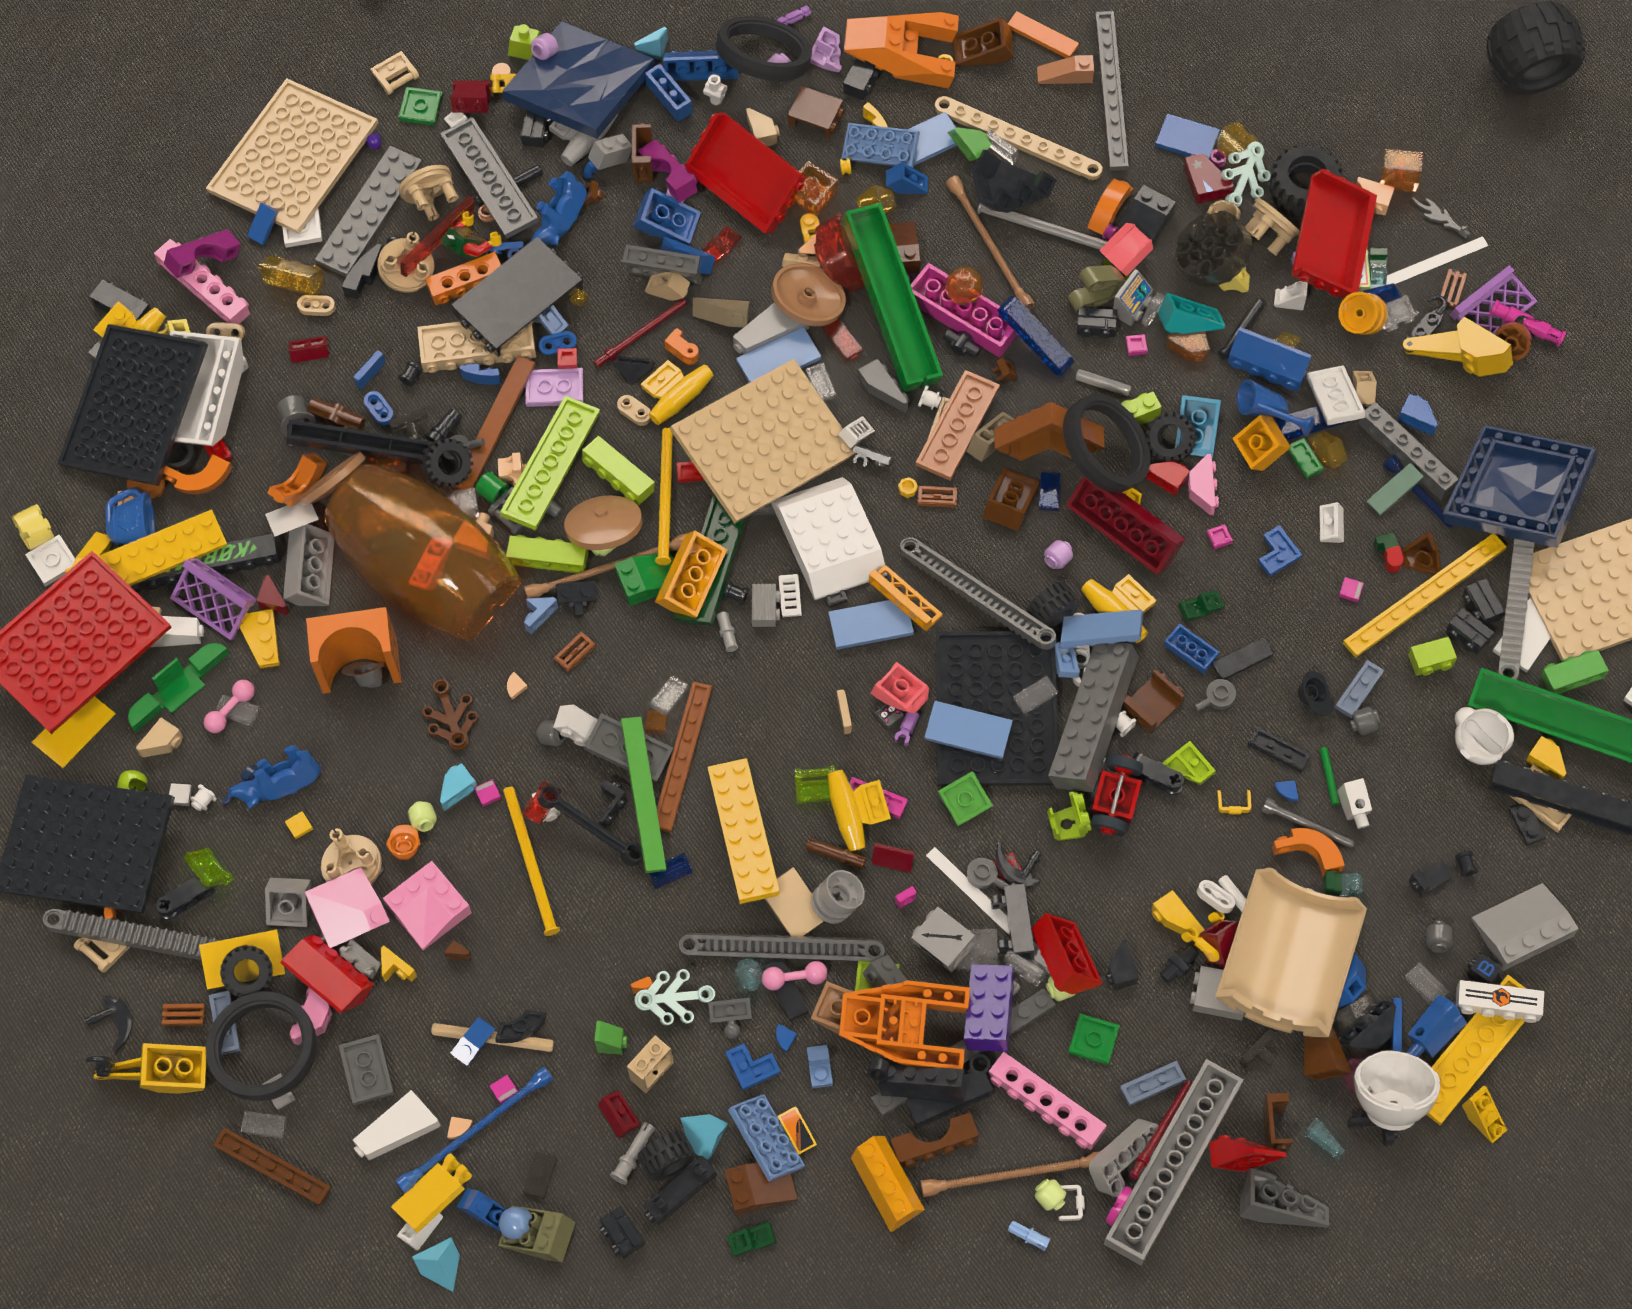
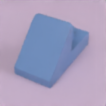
(552, 321)
(542, 610)
(1066, 661)
(819, 1066)

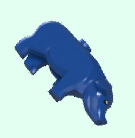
(562, 209)
(278, 780)

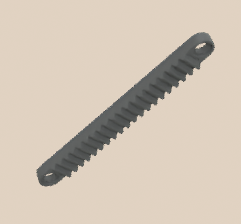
(978, 593)
(126, 933)
(781, 946)

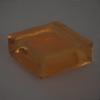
(655, 721)

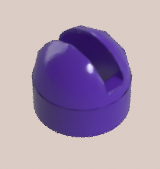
(374, 141)

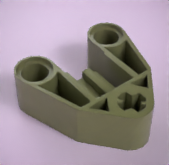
(1101, 286)

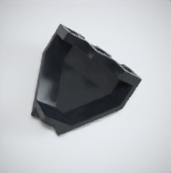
(1007, 187)

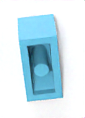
(456, 786)

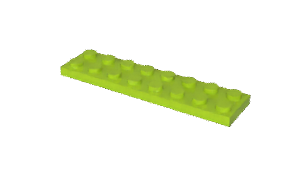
(550, 463)

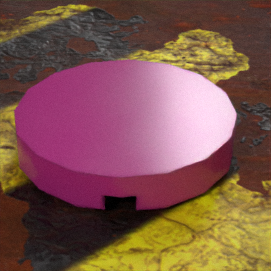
(1121, 1200)

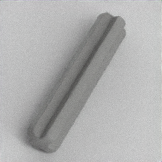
(1103, 382)

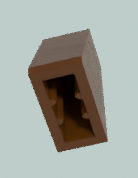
(1324, 1057)

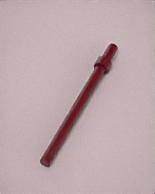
(611, 353)
(1144, 1158)

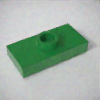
(1305, 458)

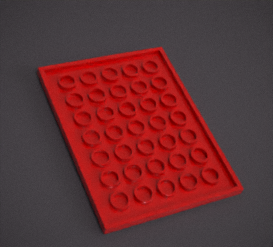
(75, 641)

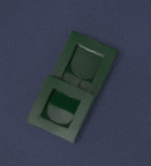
(1201, 606)
(751, 1239)

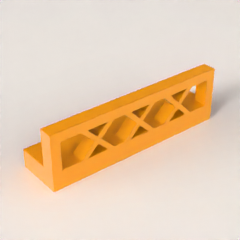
(903, 601)

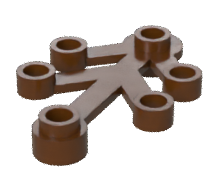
(451, 718)

